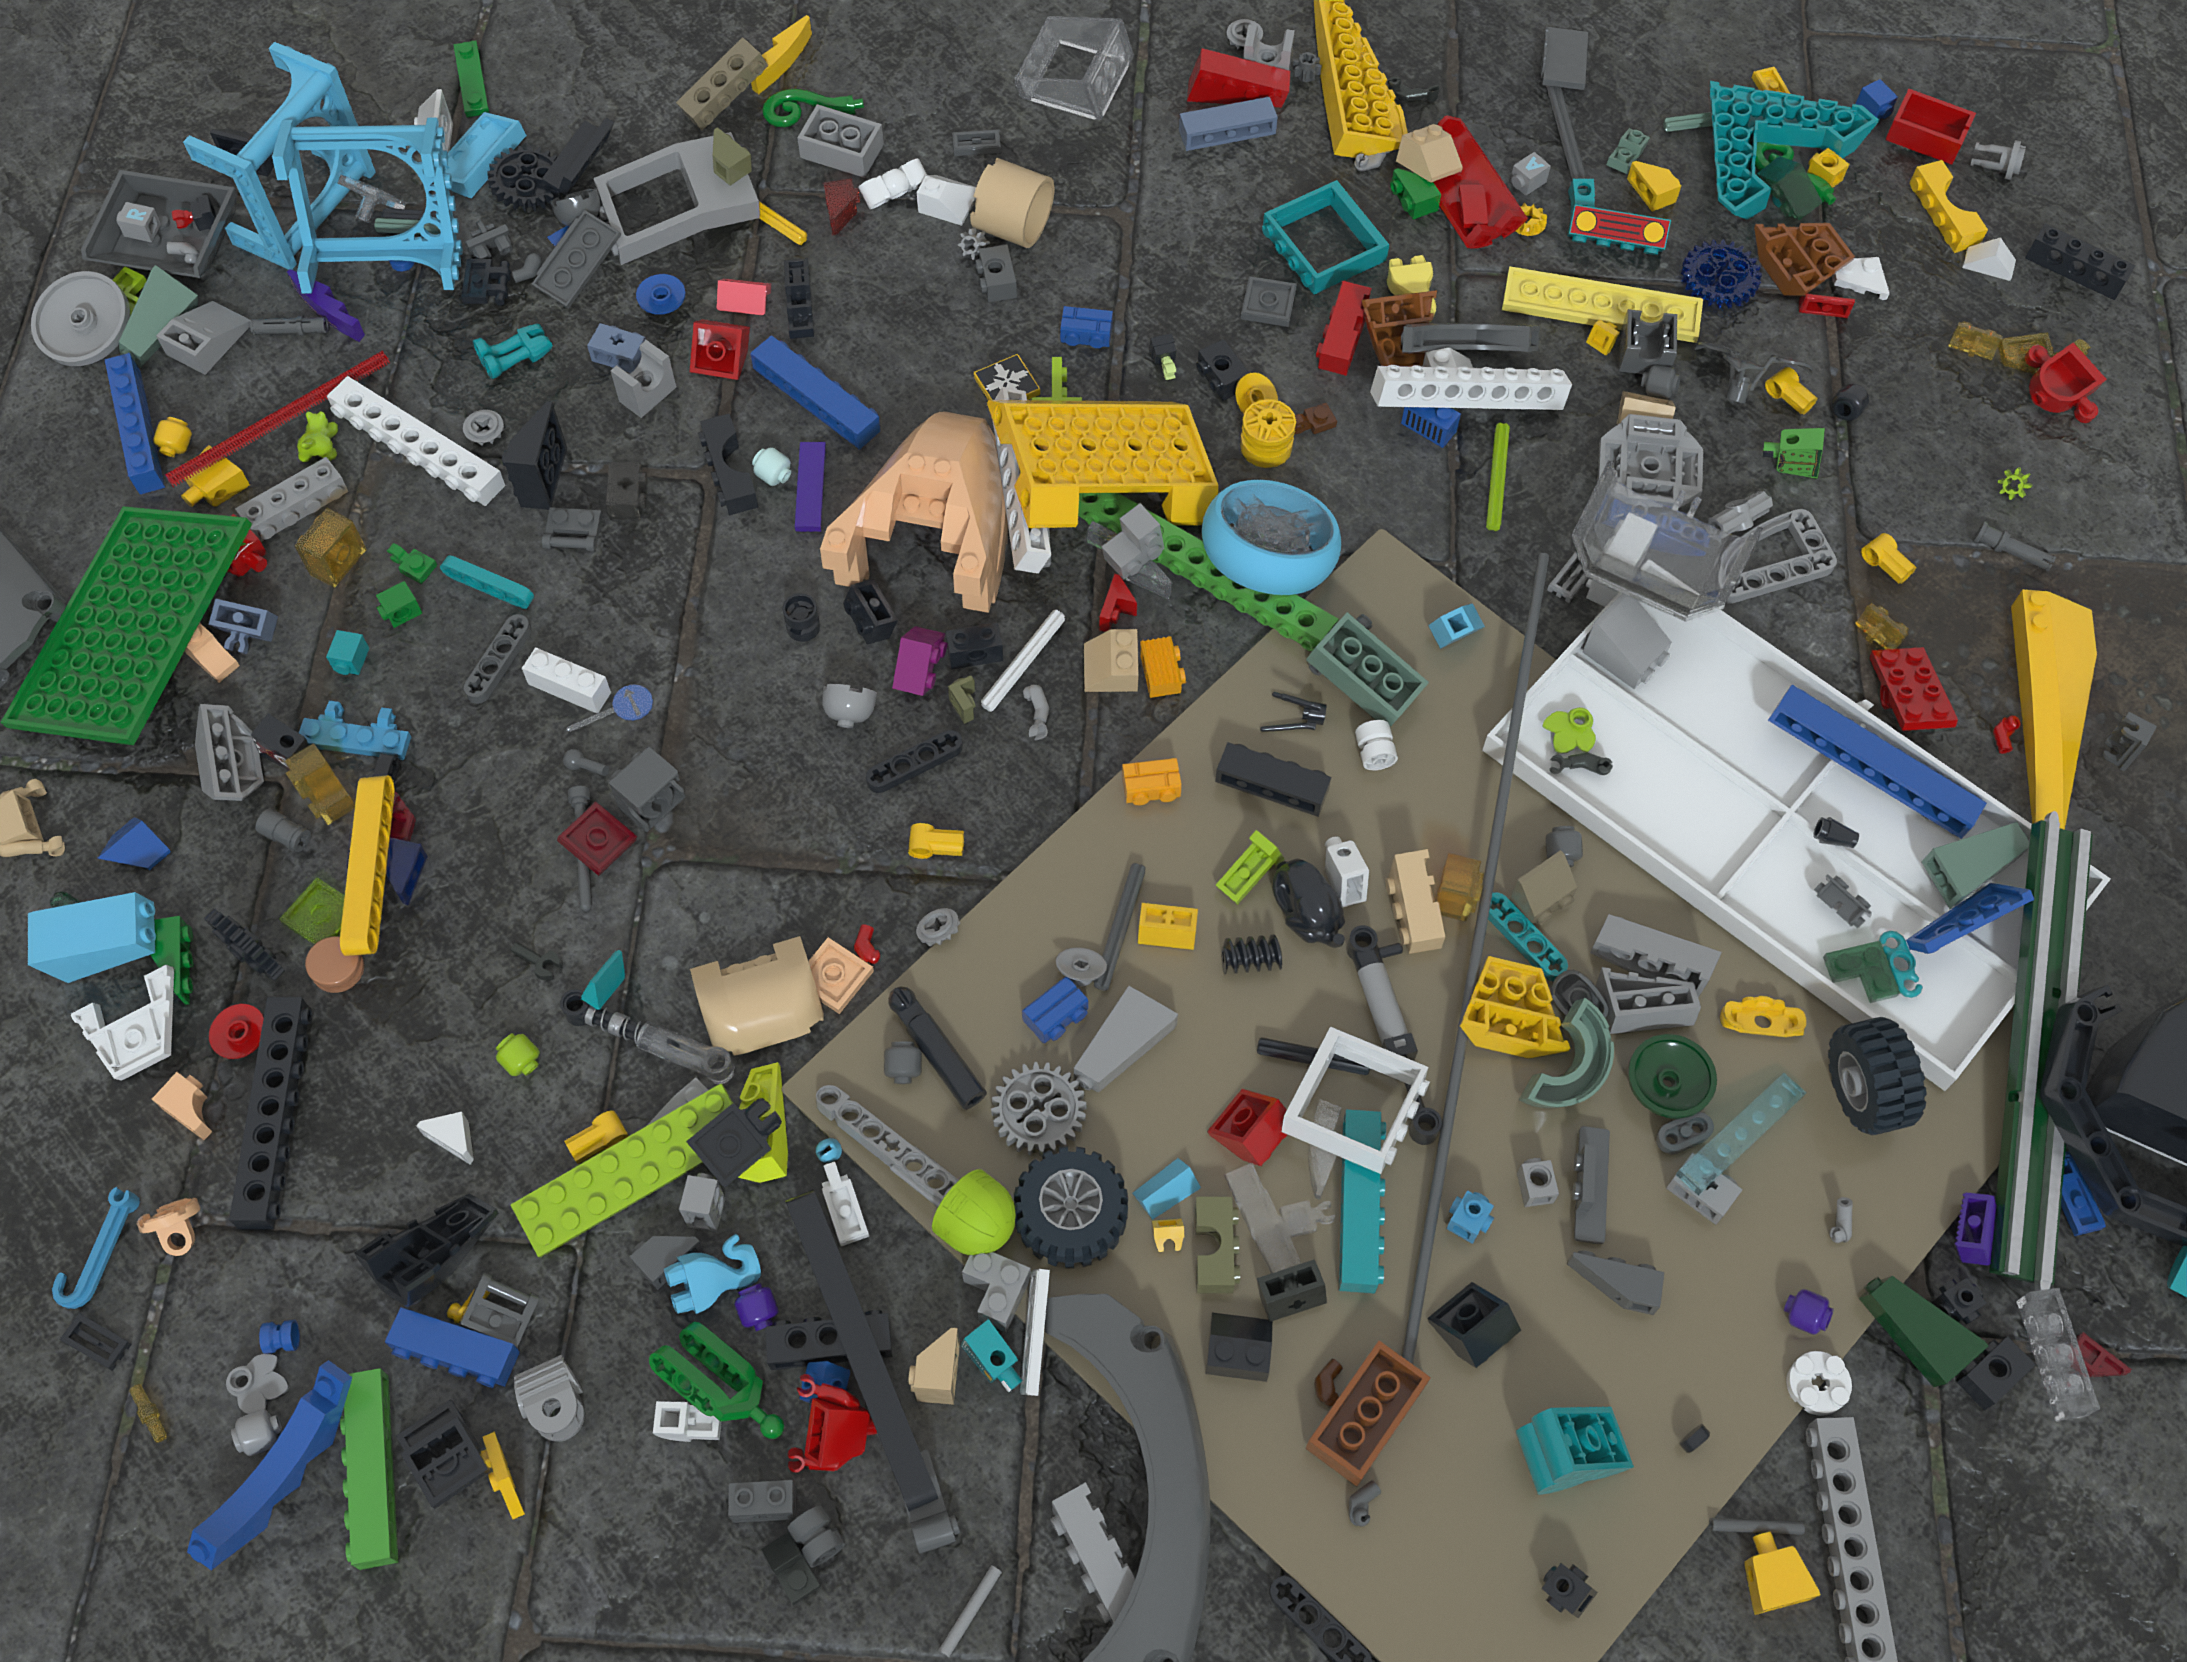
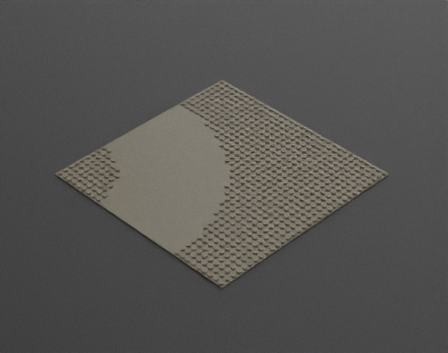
(1458, 1526)

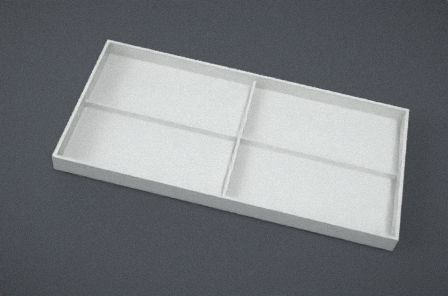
(1729, 817)

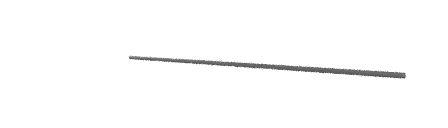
(1474, 965)

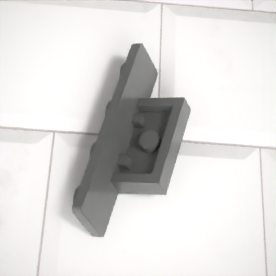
(1591, 1185)

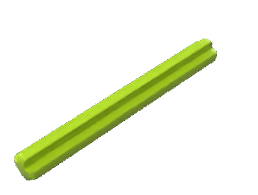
(1498, 473)

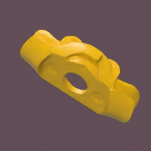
(1783, 1020)

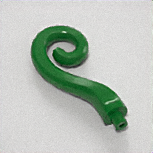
(786, 98)
(1822, 187)

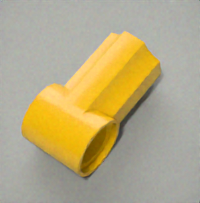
(1786, 385)
(1884, 552)
(927, 840)
(601, 1135)

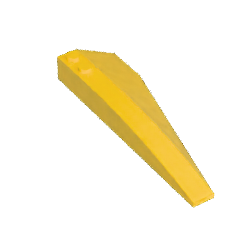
(1354, 90)
(2055, 679)

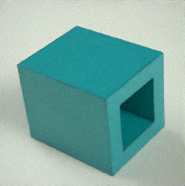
(347, 652)

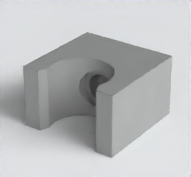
(1275, 56)
(647, 383)

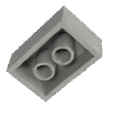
(840, 141)

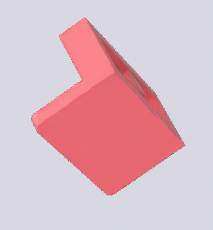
(742, 296)

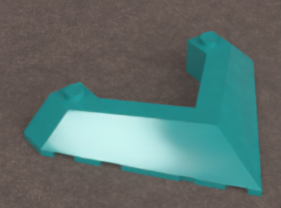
(1752, 116)

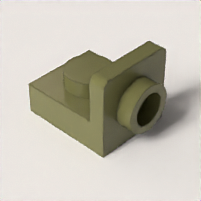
(961, 698)

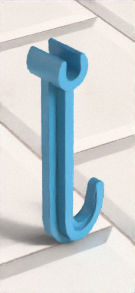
(121, 1205)

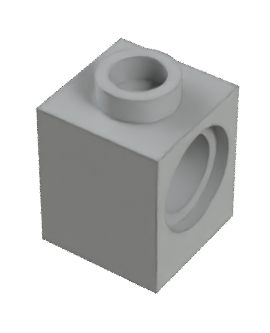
(1533, 1194)

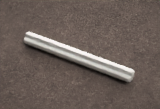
(1022, 660)

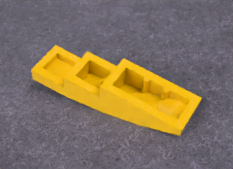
(785, 51)

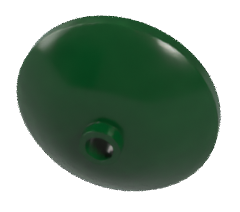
(1682, 1064)

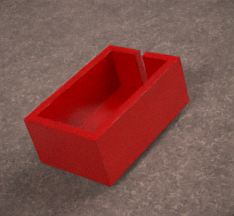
(1930, 126)

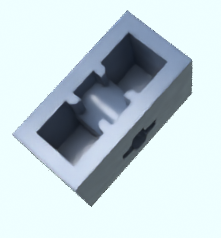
(616, 347)

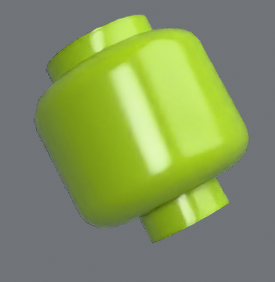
(517, 1055)

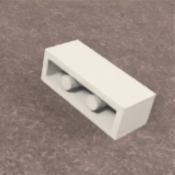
(566, 680)

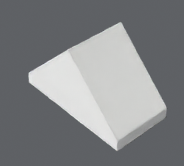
(1990, 259)
(450, 1133)

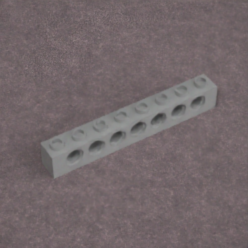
(1859, 1532)

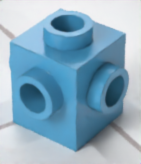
(1470, 1216)

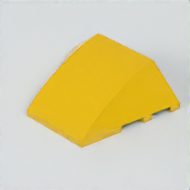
(1513, 1011)

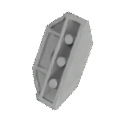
(226, 754)

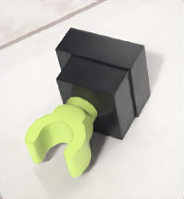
(1164, 351)

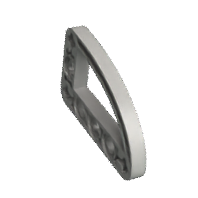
(1809, 559)

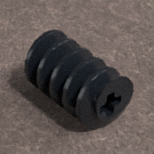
(1251, 953)

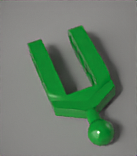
(704, 1392)

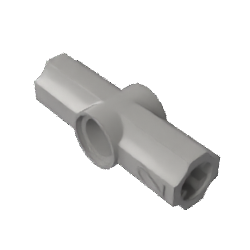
(1741, 513)

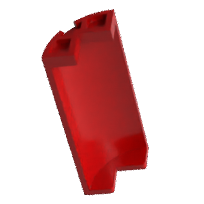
(1502, 209)

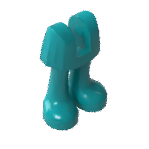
(529, 339)

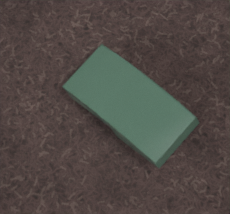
(1628, 150)

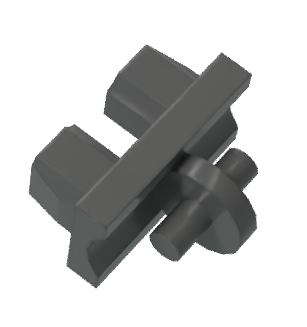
(487, 238)

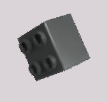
(1647, 343)
(646, 788)

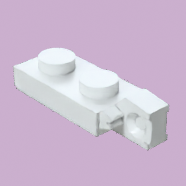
(843, 1206)

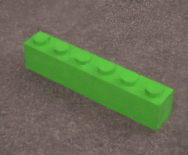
(369, 1472)

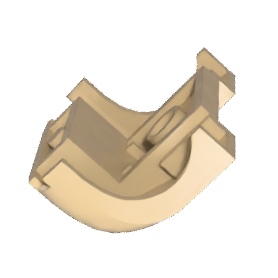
(759, 999)

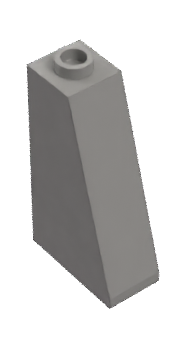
(1124, 1037)

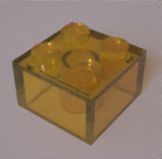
(330, 547)

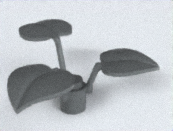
(1740, 384)

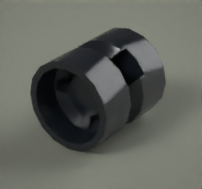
(801, 617)

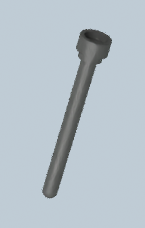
(579, 798)

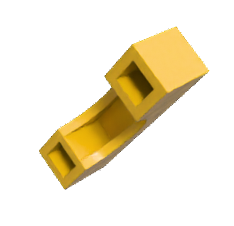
(1957, 226)

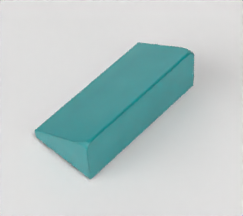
(605, 981)

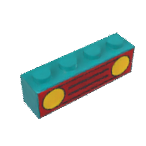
(1618, 228)

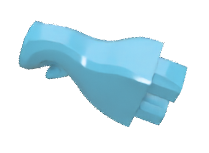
(709, 1277)

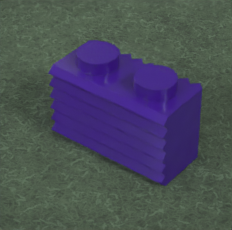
(1976, 1228)

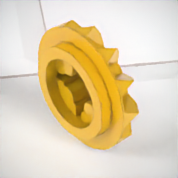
(1535, 224)

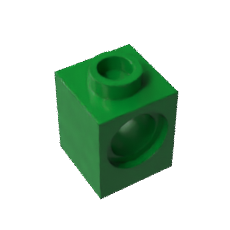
(398, 604)

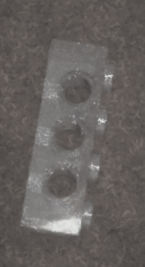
(2058, 1354)

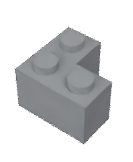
(1136, 544)
(1004, 1286)

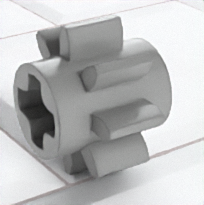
(967, 243)

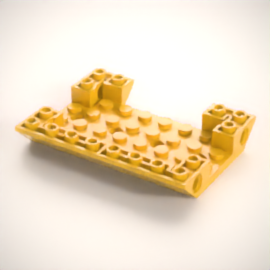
(1055, 477)

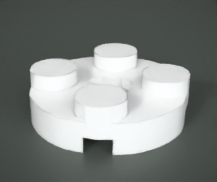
(1831, 1370)

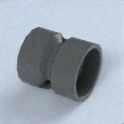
(816, 1536)

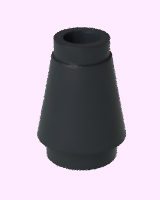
(1835, 833)

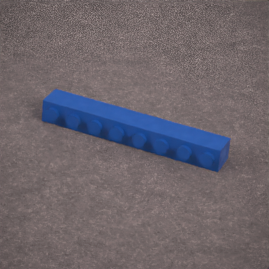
(1877, 762)

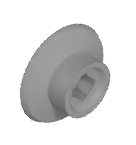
(1081, 965)

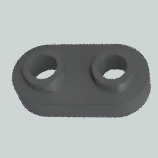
(1683, 1134)

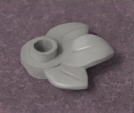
(261, 1386)

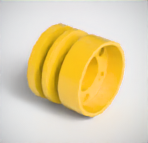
(1267, 433)

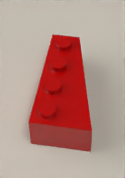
(1234, 80)

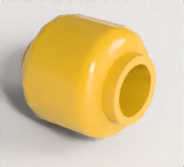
(172, 436)

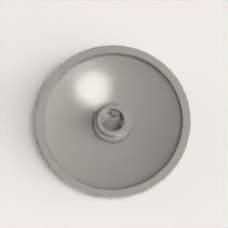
(80, 318)

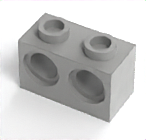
(702, 1202)

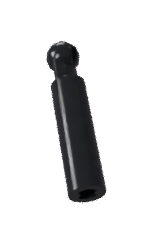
(937, 1048)

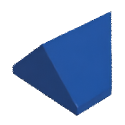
(135, 846)

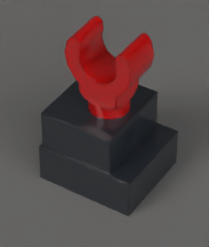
(201, 213)

